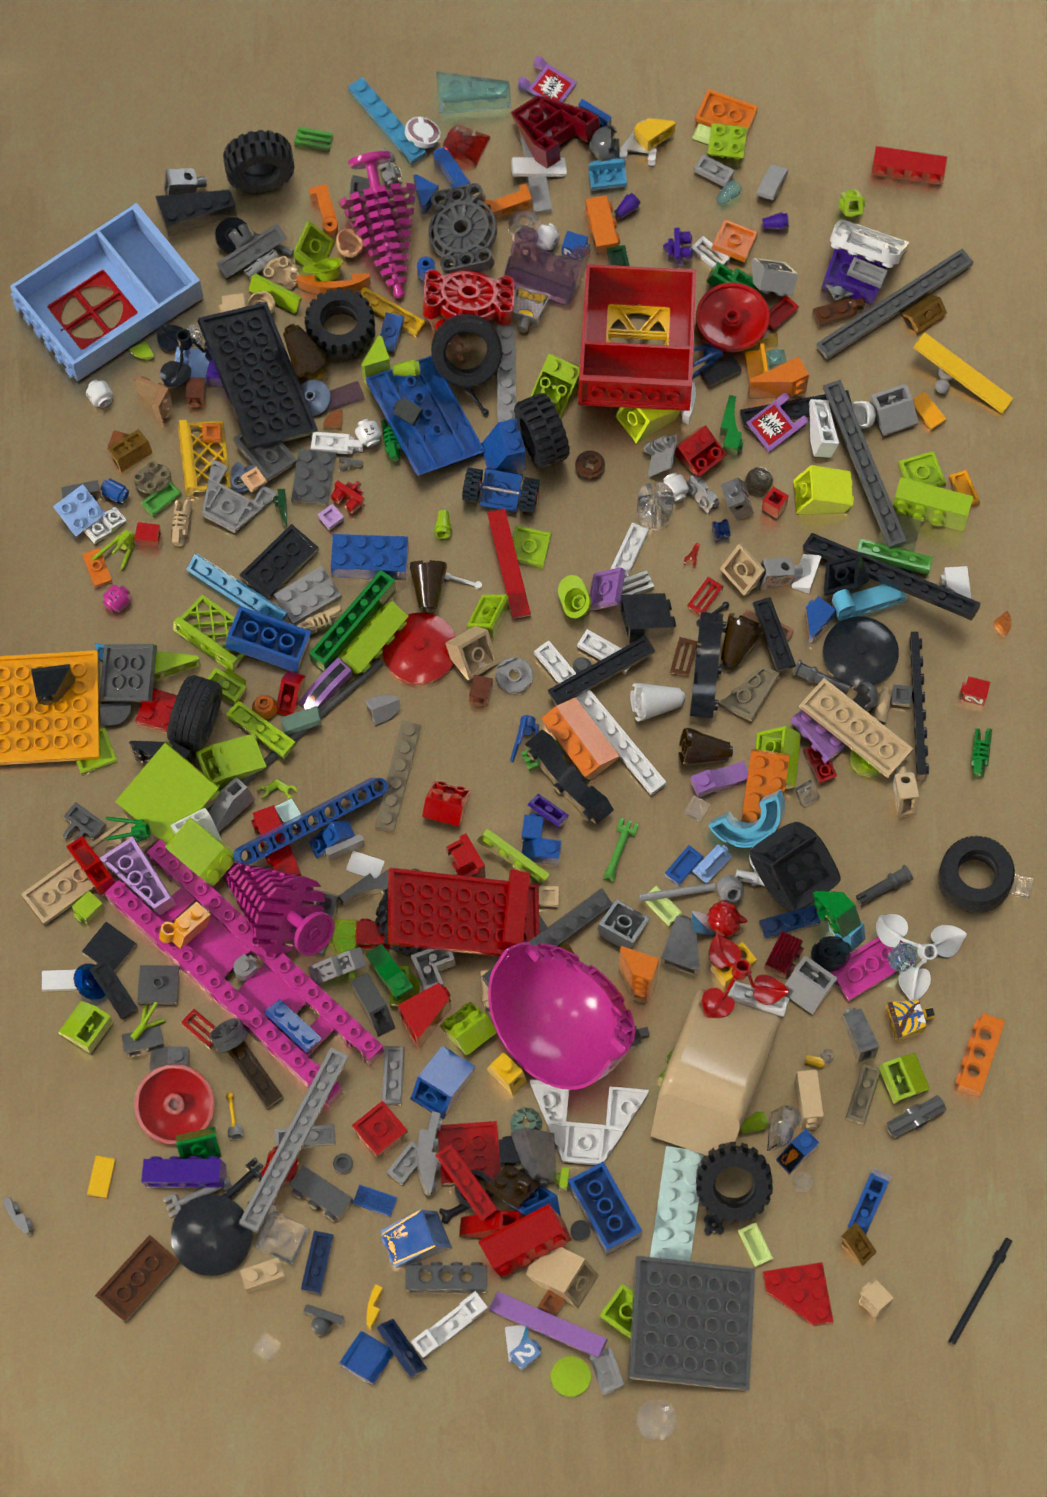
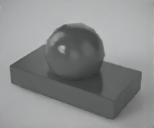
(323, 1319)

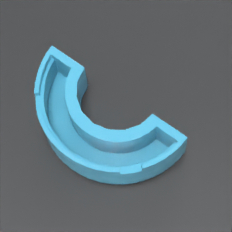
(749, 834)

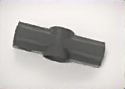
(916, 1116)

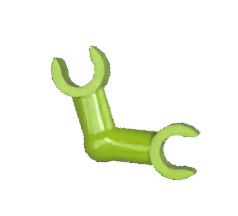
(277, 783)

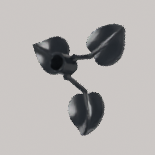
(168, 338)

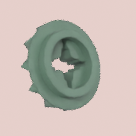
(531, 1114)

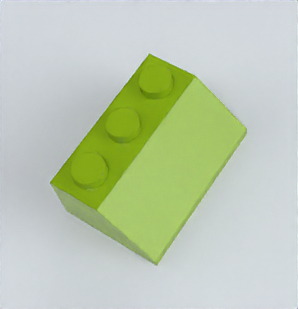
(782, 741)

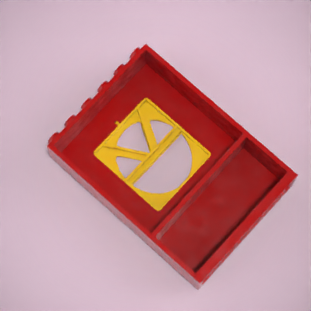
(629, 372)

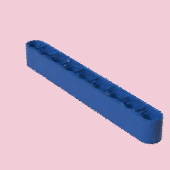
(302, 824)

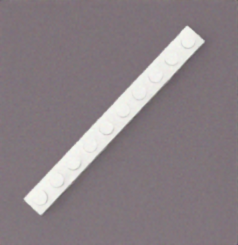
(626, 748)

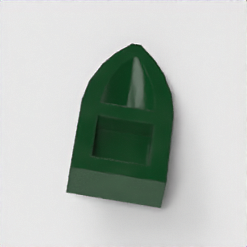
(281, 502)

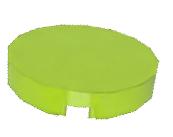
(570, 1376)

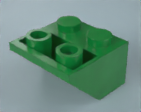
(837, 911)

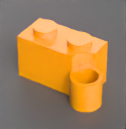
(185, 926)

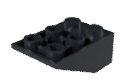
(145, 750)

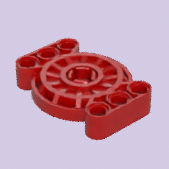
(468, 294)

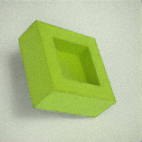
(562, 1179)

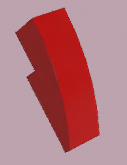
(91, 865)

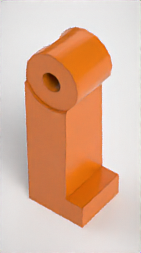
(322, 196)
(510, 203)

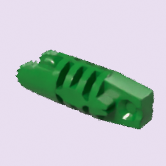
(391, 443)
(981, 751)

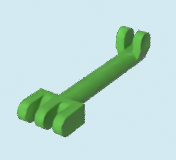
(625, 832)

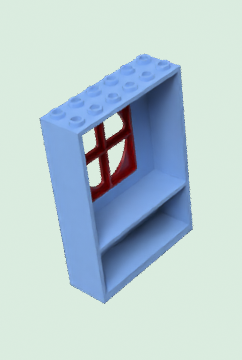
(122, 256)

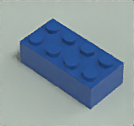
(368, 554)
(268, 639)
(605, 1208)

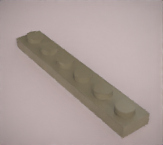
(398, 776)

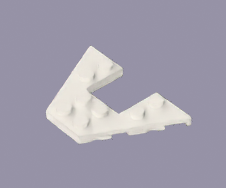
(583, 1141)

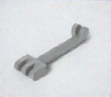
(178, 1203)

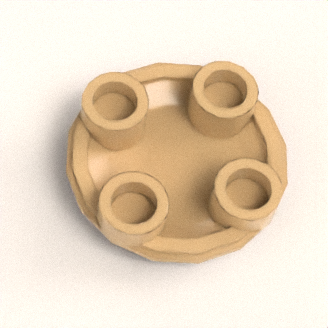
(282, 272)

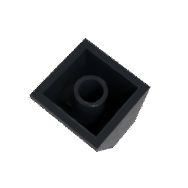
(646, 616)

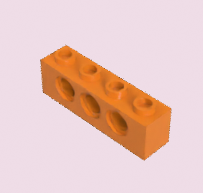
(993, 1027)

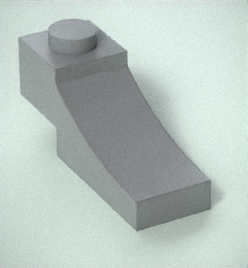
(337, 965)

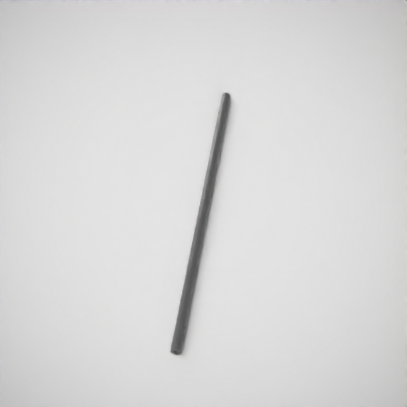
(323, 711)

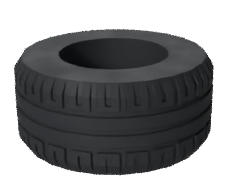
(983, 850)

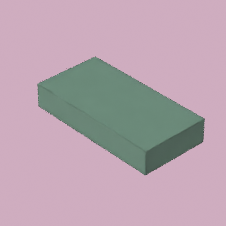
(301, 720)

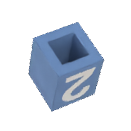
(526, 1353)

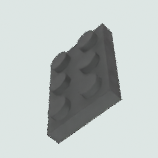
(269, 459)
(313, 477)

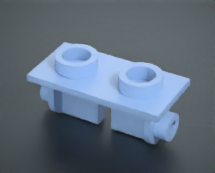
(712, 863)

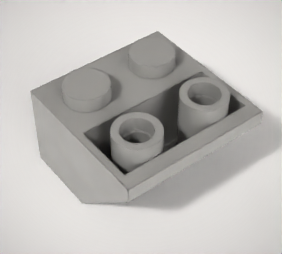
(894, 409)
(809, 984)

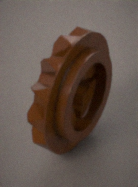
(592, 457)

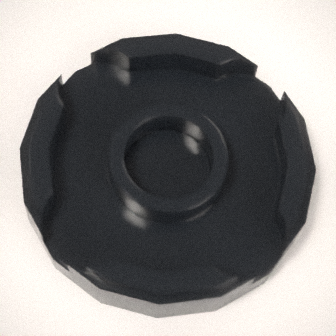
(831, 953)

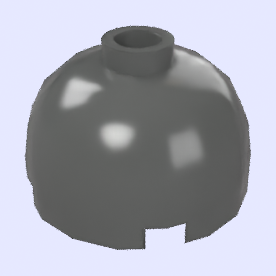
(605, 143)

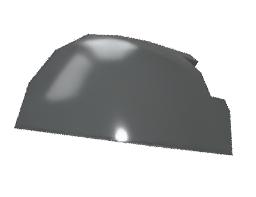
(114, 713)

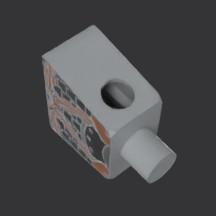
(778, 573)

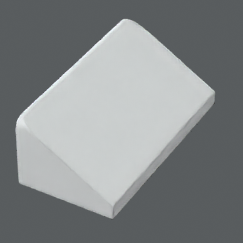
(810, 566)

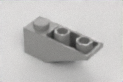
(230, 803)

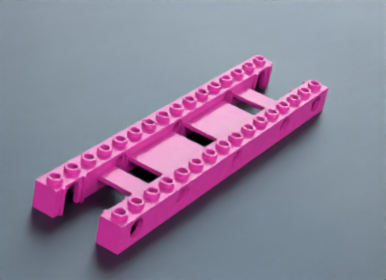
(212, 957)

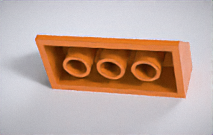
(580, 738)
(638, 973)

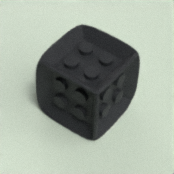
(794, 865)

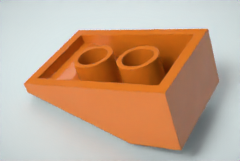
(785, 378)

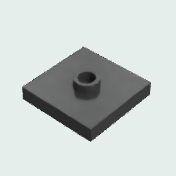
(158, 984)

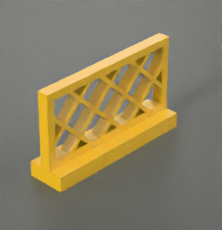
(188, 454)

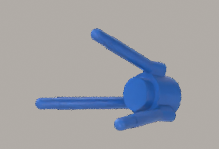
(710, 354)
(526, 727)

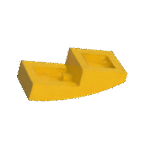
(372, 1311)

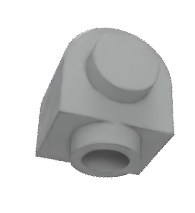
(245, 967)

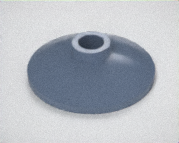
(321, 396)

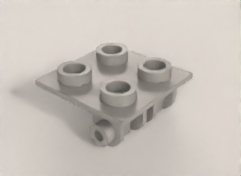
(662, 453)

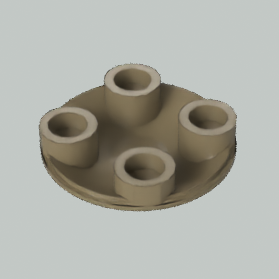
(152, 478)

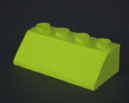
(373, 637)

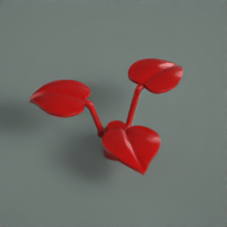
(726, 953)

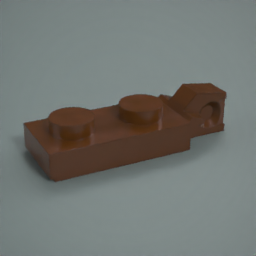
(837, 311)

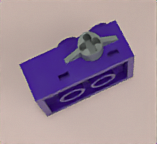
(842, 285)

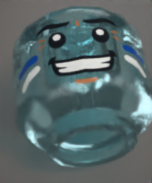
(902, 957)

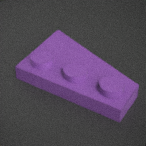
(821, 738)

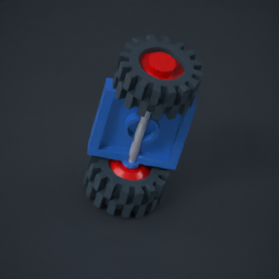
(501, 489)

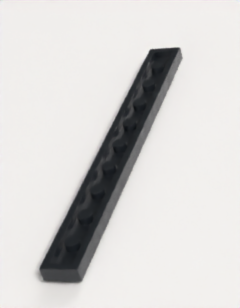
(897, 578)

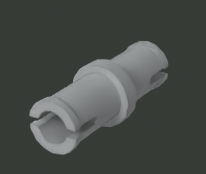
(260, 264)

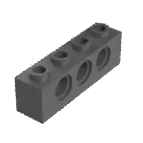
(437, 1285)

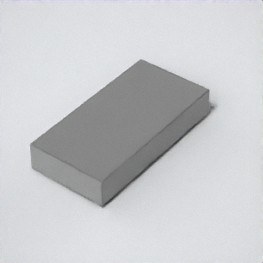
(867, 272)
(345, 847)

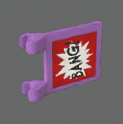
(549, 83)
(773, 424)

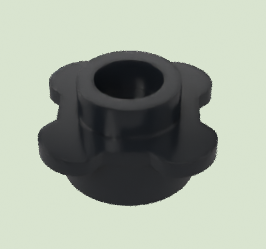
(713, 1229)

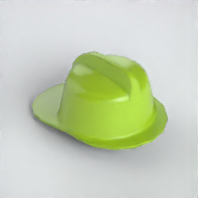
(326, 269)
(574, 596)

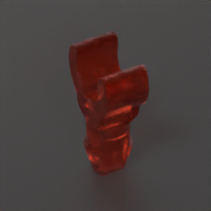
(693, 555)

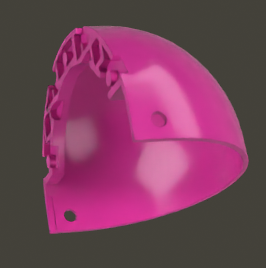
(558, 1015)

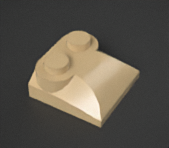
(742, 569)

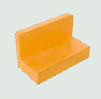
(756, 362)

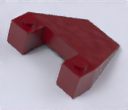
(549, 124)

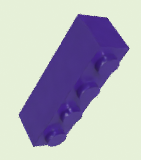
(183, 1172)

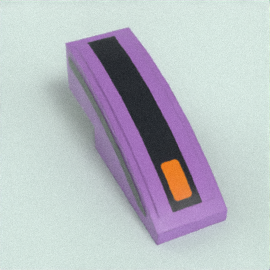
(326, 685)

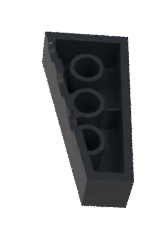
(194, 210)

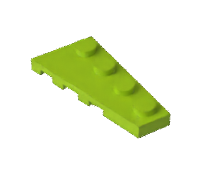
(511, 855)

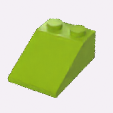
(201, 851)

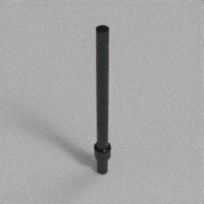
(998, 1258)

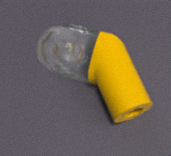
(820, 1061)

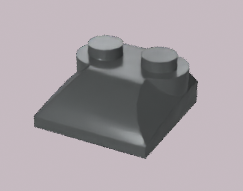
(622, 925)

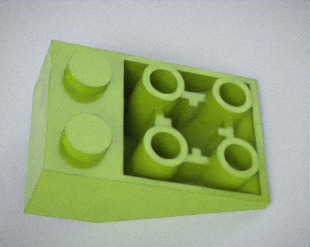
(558, 380)
(231, 759)

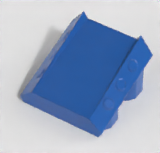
(366, 1358)

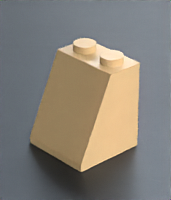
(564, 1275)

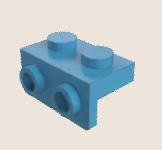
(607, 174)

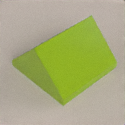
(312, 246)
(376, 359)
(489, 612)
(619, 1310)

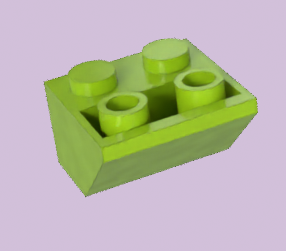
(86, 1026)
(468, 1028)
(904, 1077)

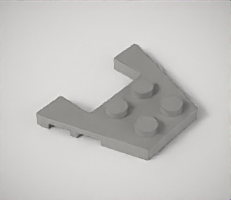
(229, 507)

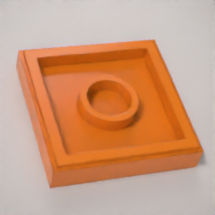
(734, 240)

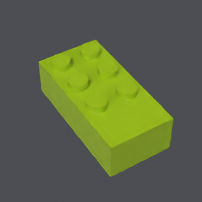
(932, 504)

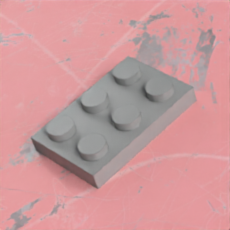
(307, 595)

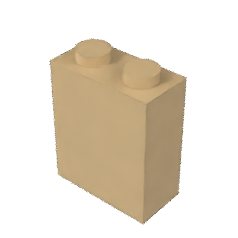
(809, 1099)

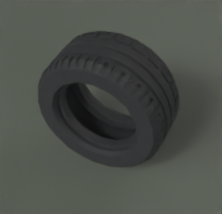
(471, 376)
(194, 712)

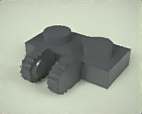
(84, 821)

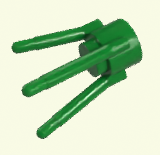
(139, 832)

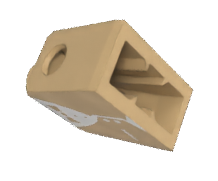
(905, 792)

